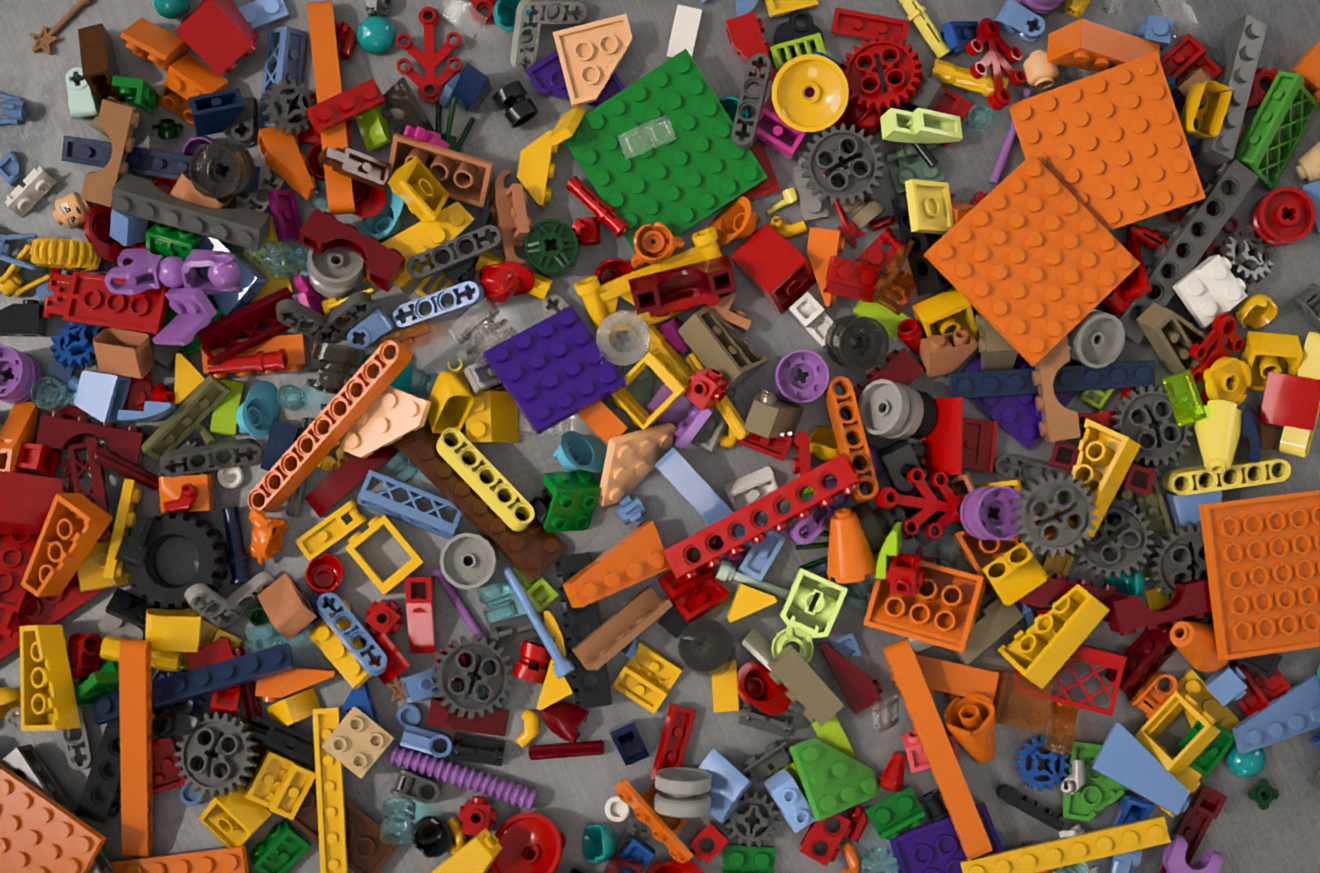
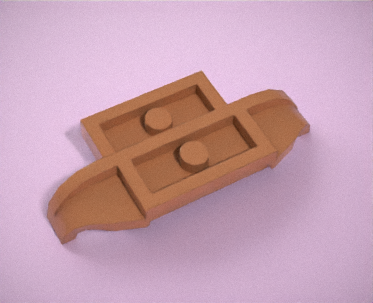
(510, 216)

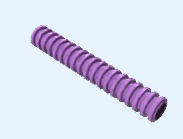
(463, 776)

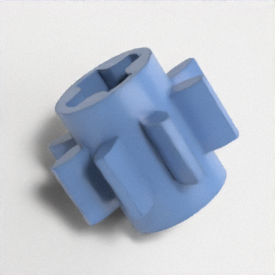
(631, 510)

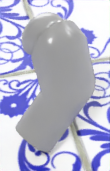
(1076, 779)

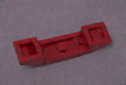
(346, 478)
(1197, 818)

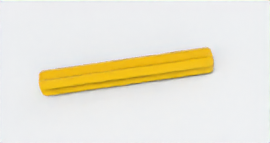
(725, 406)

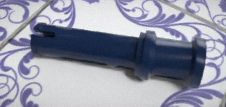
(237, 557)

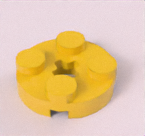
(1217, 376)

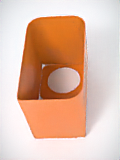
(171, 489)

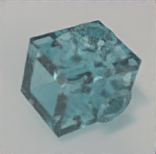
(259, 633)
(878, 856)

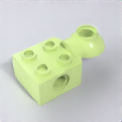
(808, 612)

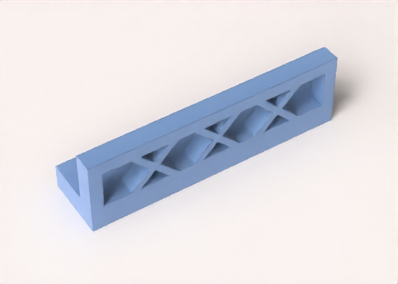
(290, 63)
(405, 513)

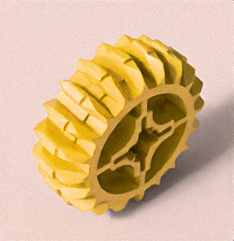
(64, 254)

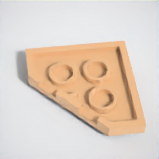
(591, 55)
(385, 422)
(631, 459)

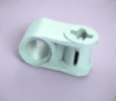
(80, 97)

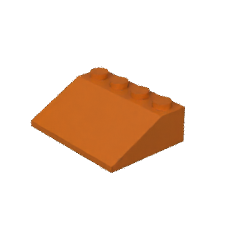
(937, 615)

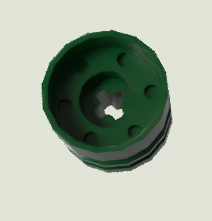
(552, 263)

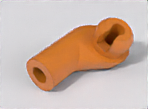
(851, 857)

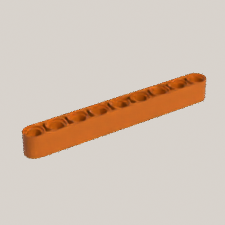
(328, 84)
(339, 422)
(136, 747)
(937, 749)

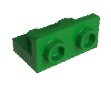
(137, 91)
(171, 241)
(98, 684)
(1213, 753)
(895, 813)
(279, 849)
(748, 860)

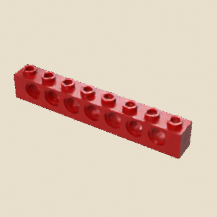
(680, 554)

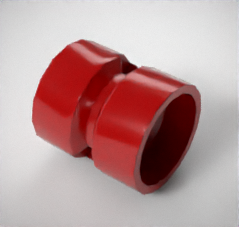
(532, 652)

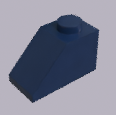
(471, 89)
(215, 111)

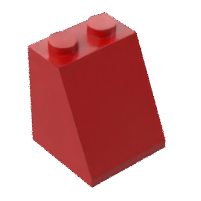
(218, 34)
(774, 267)
(26, 501)

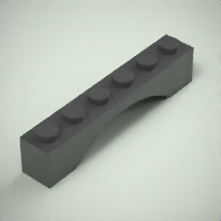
(1242, 51)
(236, 226)

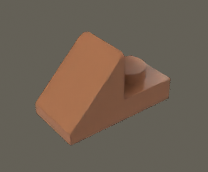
(737, 319)

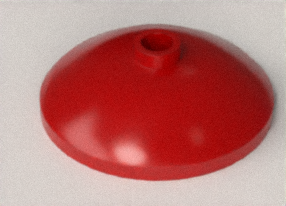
(523, 836)

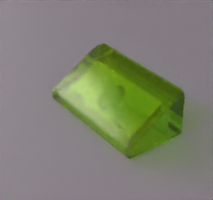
(1184, 398)

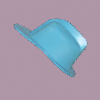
(387, 222)
(259, 410)
(580, 453)

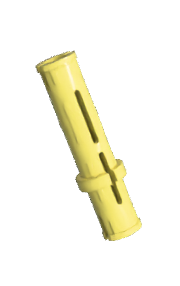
(925, 26)

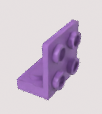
(193, 314)
(682, 414)

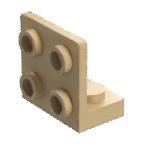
(358, 742)

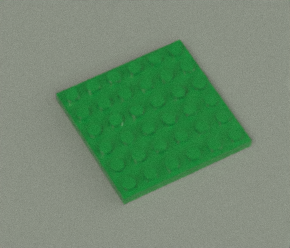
(679, 179)

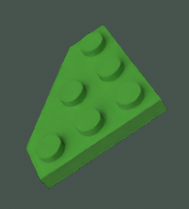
(832, 778)
(1096, 791)

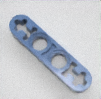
(437, 303)
(348, 635)

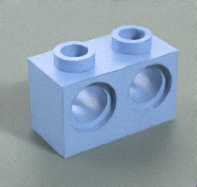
(789, 800)

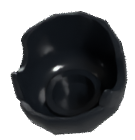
(432, 836)

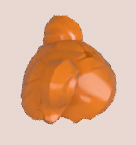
(650, 253)
(266, 535)

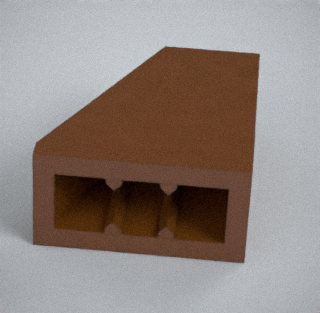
(98, 62)

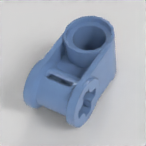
(1017, 20)
(374, 327)

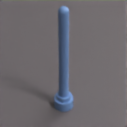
(562, 665)

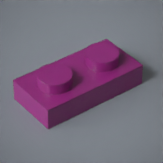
(285, 215)

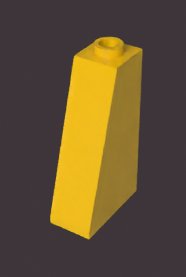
(473, 856)

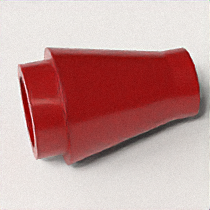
(910, 333)
(893, 774)

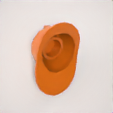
(735, 221)

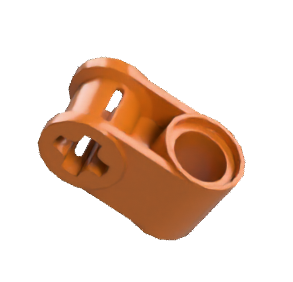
(1153, 695)

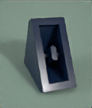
(629, 742)

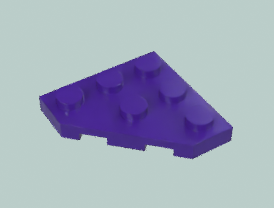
(549, 81)

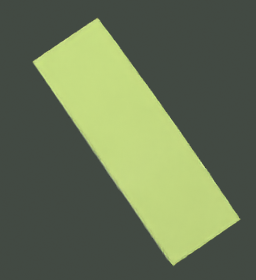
(920, 126)

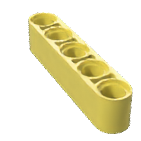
(1298, 441)
(482, 467)
(1237, 477)

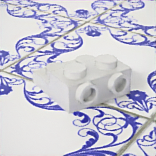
(1210, 289)

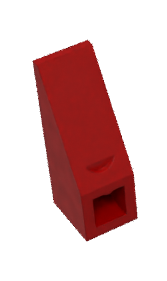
(747, 40)
(420, 613)

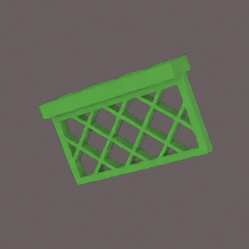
(1267, 124)

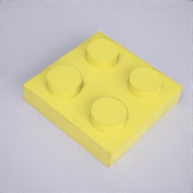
(929, 206)

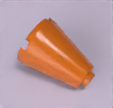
(848, 549)
(1197, 645)
(973, 725)

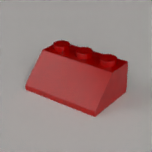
(944, 442)

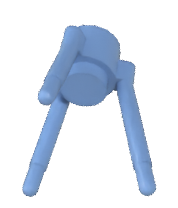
(13, 108)
(5, 250)

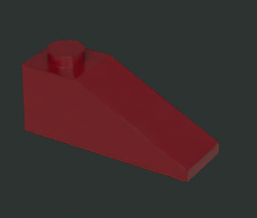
(855, 685)
(490, 724)

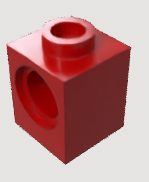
(38, 460)
(227, 701)
(712, 831)

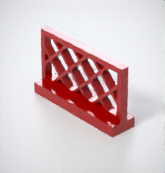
(1093, 656)

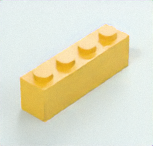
(1054, 636)

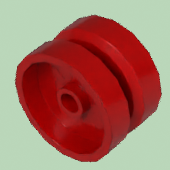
(1284, 202)

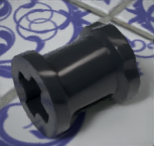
(933, 805)

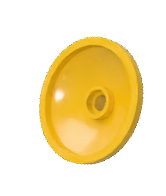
(813, 112)

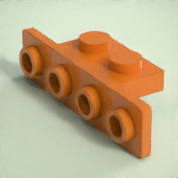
(663, 827)

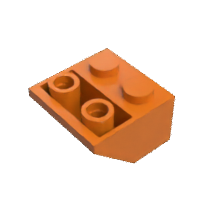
(155, 43)
(185, 80)

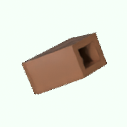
(945, 352)

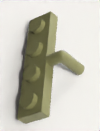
(187, 418)
(1152, 505)

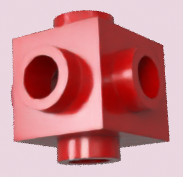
(706, 388)
(905, 574)
(393, 614)
(471, 823)

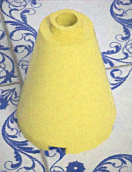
(1219, 434)

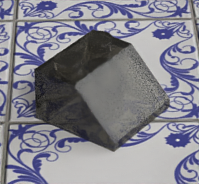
(404, 108)

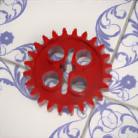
(904, 68)

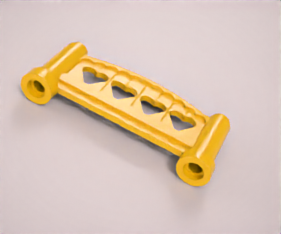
(603, 298)

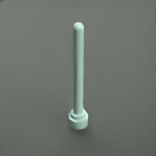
(727, 571)

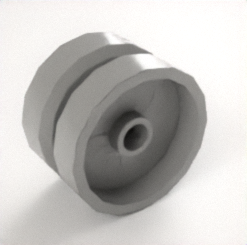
(335, 272)
(1096, 339)
(890, 409)
(484, 560)
(682, 792)

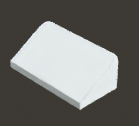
(750, 487)
(758, 646)

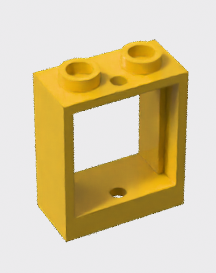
(670, 376)
(399, 576)
(1162, 718)

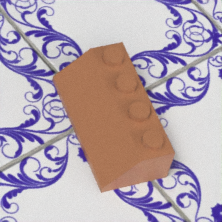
(462, 175)

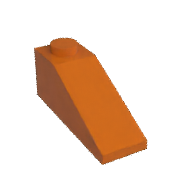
(290, 682)

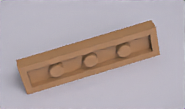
(620, 629)

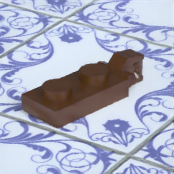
(357, 166)

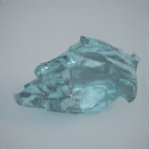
(279, 259)

